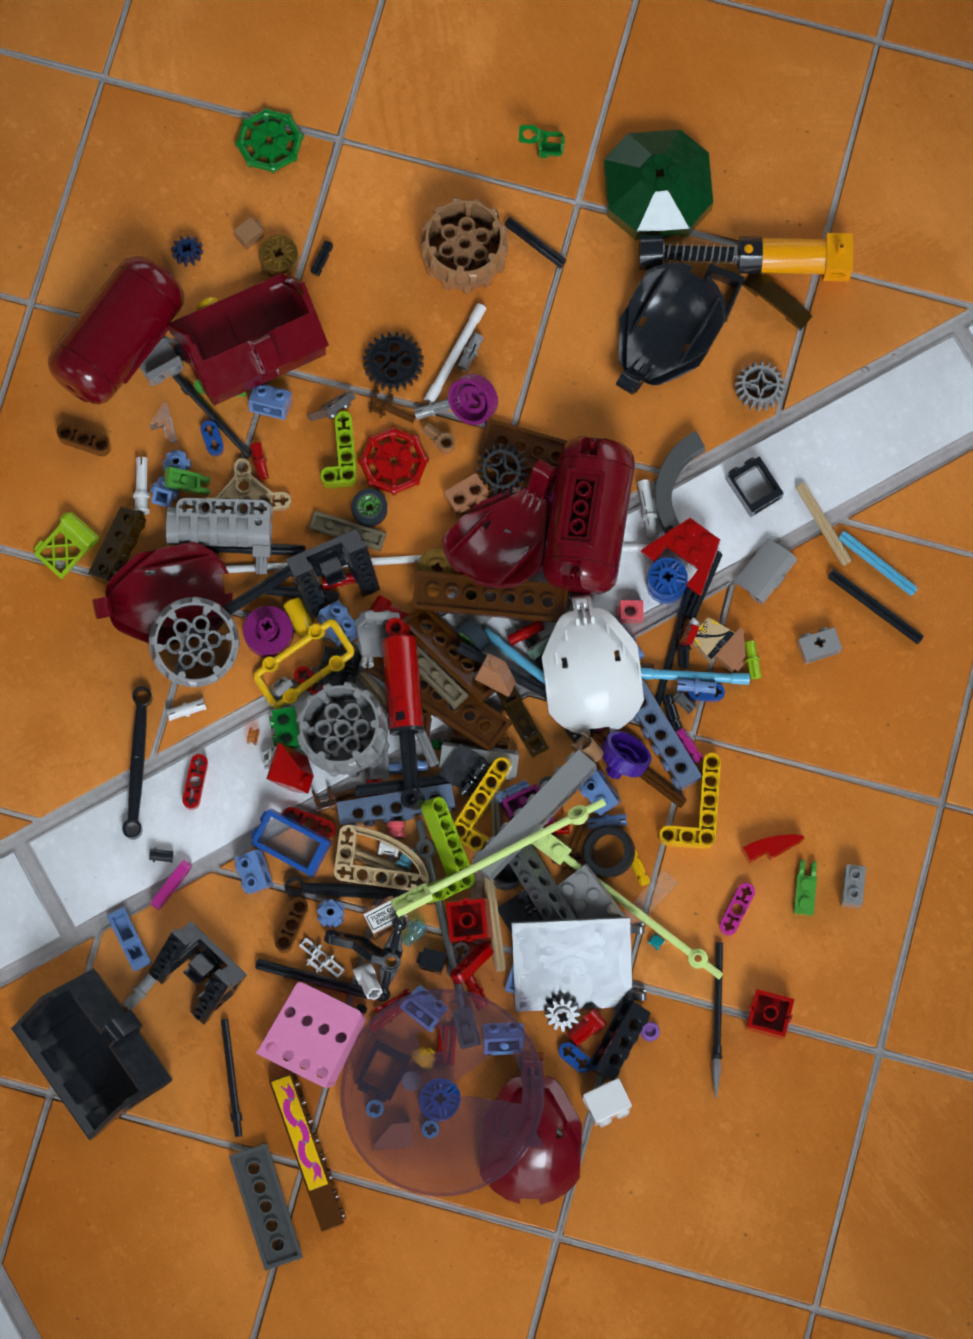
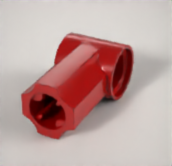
(383, 604)
(590, 1024)

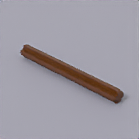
(652, 779)

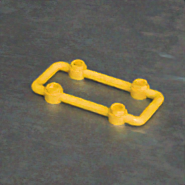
(271, 664)

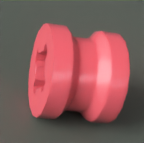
(396, 829)

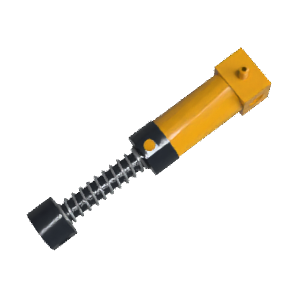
(759, 255)

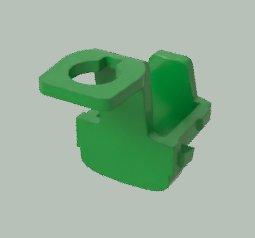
(545, 148)

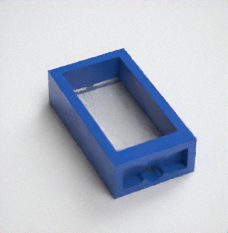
(290, 842)

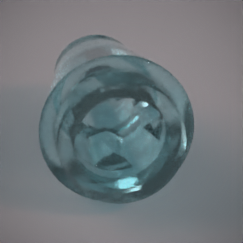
(414, 932)

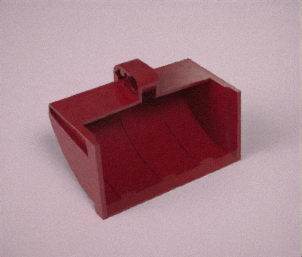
(251, 337)

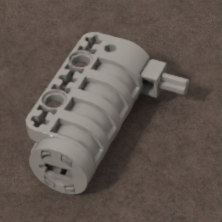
(223, 527)

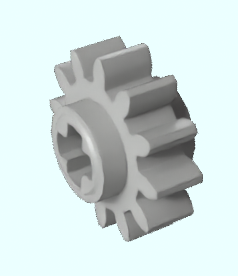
(560, 1007)

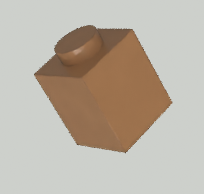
(249, 233)

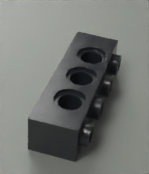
(609, 1045)

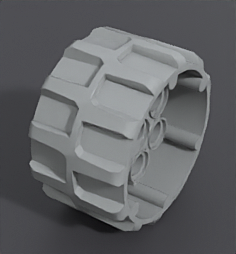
(203, 646)
(326, 700)

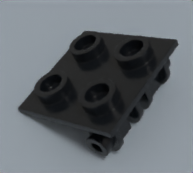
(338, 678)
(465, 770)
(519, 910)

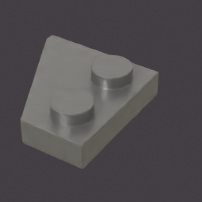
(330, 408)

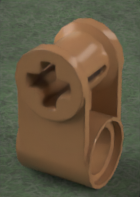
(588, 747)

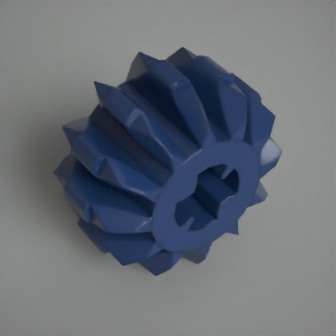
(186, 244)

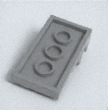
(588, 896)

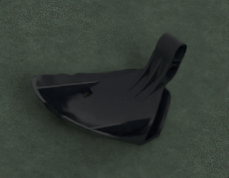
(678, 312)

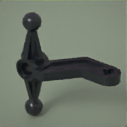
(373, 953)

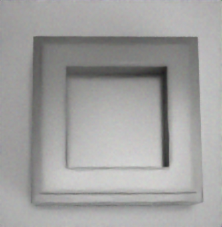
(281, 686)

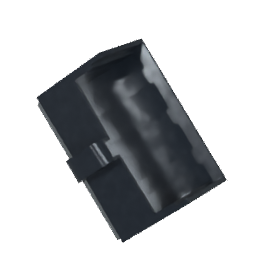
(91, 1052)

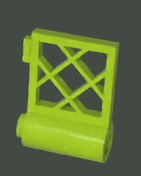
(77, 532)

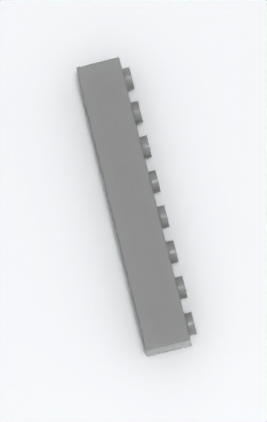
(538, 810)

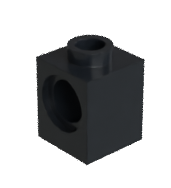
(431, 960)

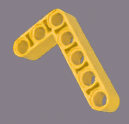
(480, 808)
(704, 810)

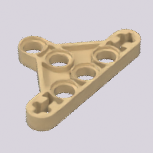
(255, 491)

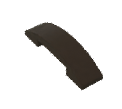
(779, 299)
(523, 723)

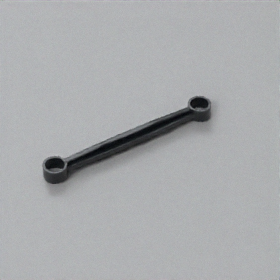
(137, 762)
(345, 890)

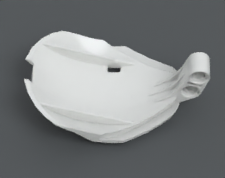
(594, 686)

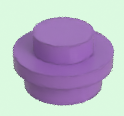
(650, 1031)

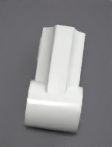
(368, 980)

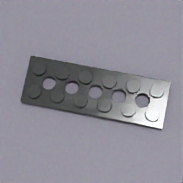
(278, 1212)

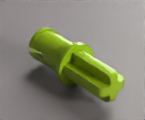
(752, 660)

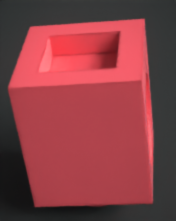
(636, 605)

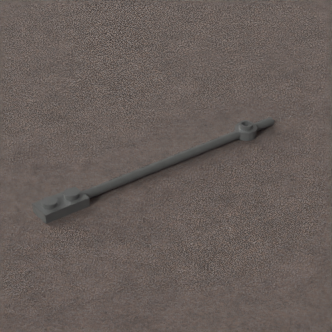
(421, 852)

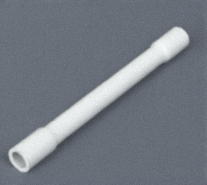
(474, 319)

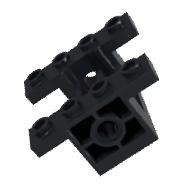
(328, 561)
(206, 961)

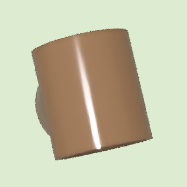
(439, 437)

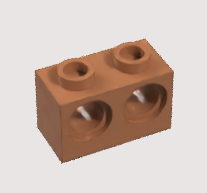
(463, 490)

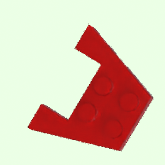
(693, 545)

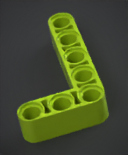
(447, 845)

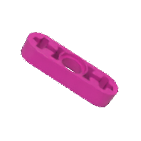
(171, 885)
(735, 924)

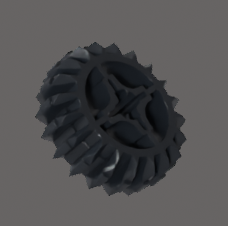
(511, 470)

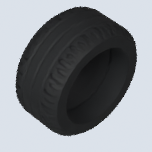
(588, 848)

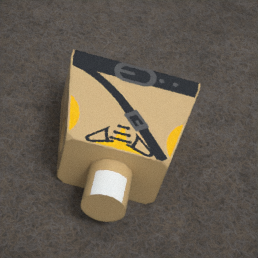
(710, 637)

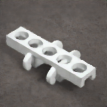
(323, 964)

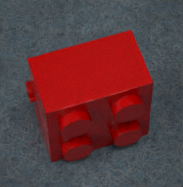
(469, 920)
(769, 1014)

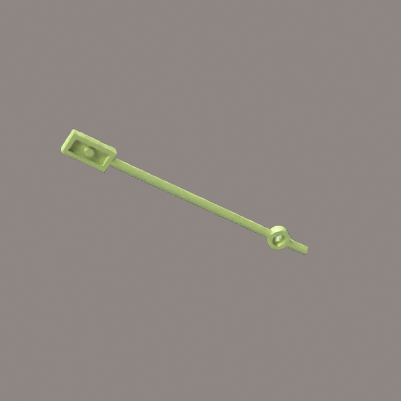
(560, 853)
(422, 894)

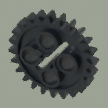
(404, 373)

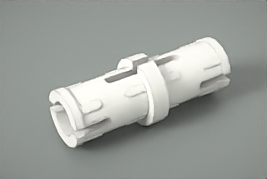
(186, 709)

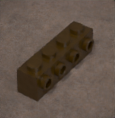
(117, 544)

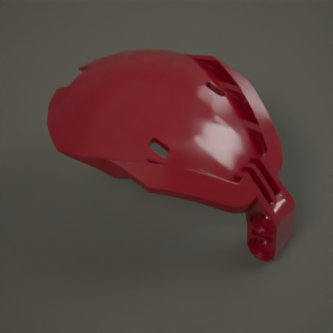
(496, 556)
(181, 573)
(554, 1167)

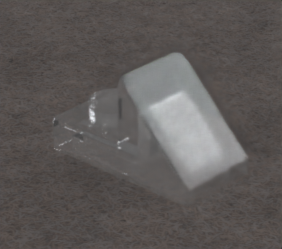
(162, 419)

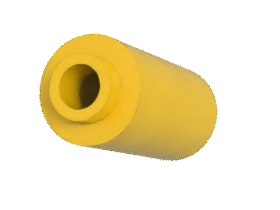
(298, 615)

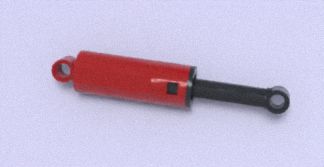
(404, 703)

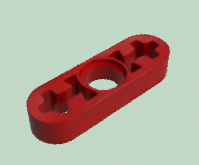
(187, 794)
(324, 822)
(471, 963)

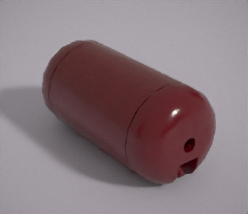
(116, 330)
(588, 515)

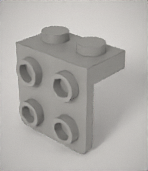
(161, 363)
(372, 630)

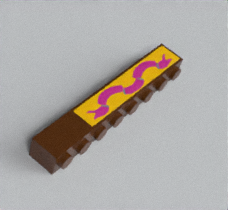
(306, 1152)

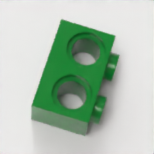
(290, 728)

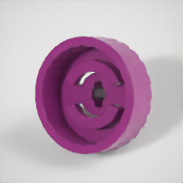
(480, 394)
(263, 618)

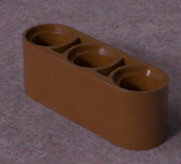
(77, 433)
(291, 915)

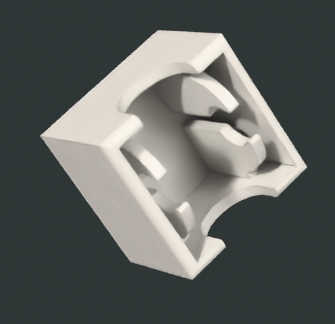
(607, 1102)

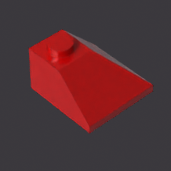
(290, 770)

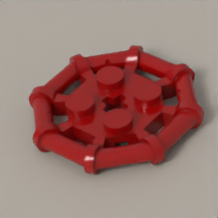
(390, 450)

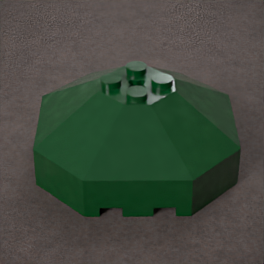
(658, 204)

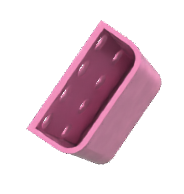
(313, 1034)

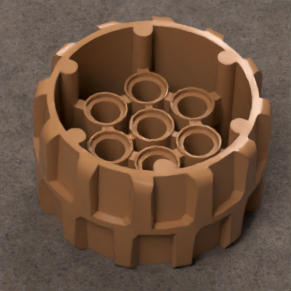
(466, 213)

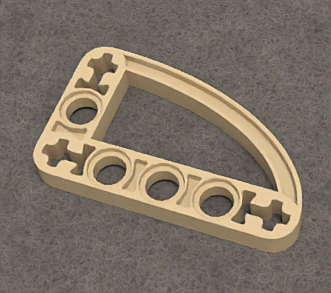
(372, 872)

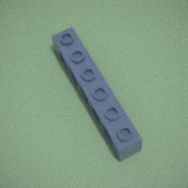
(691, 774)
(385, 801)

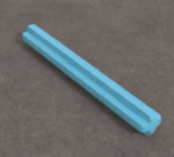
(878, 563)

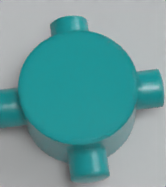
(656, 941)

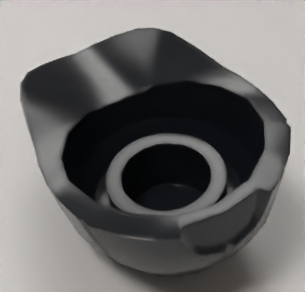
(506, 879)

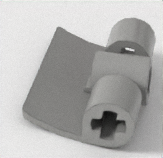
(766, 571)

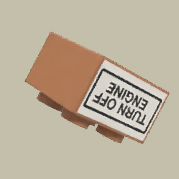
(380, 918)

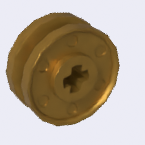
(273, 247)
(432, 557)

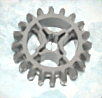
(753, 386)

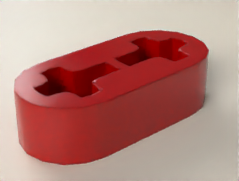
(309, 674)

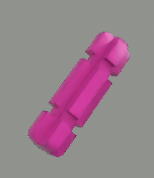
(689, 746)

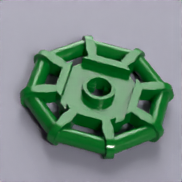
(271, 130)

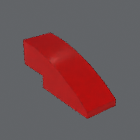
(771, 846)

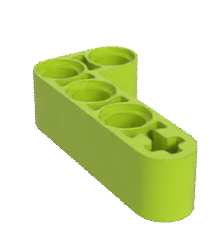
(342, 449)

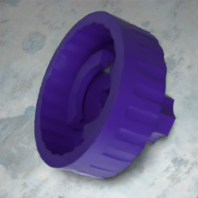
(625, 755)

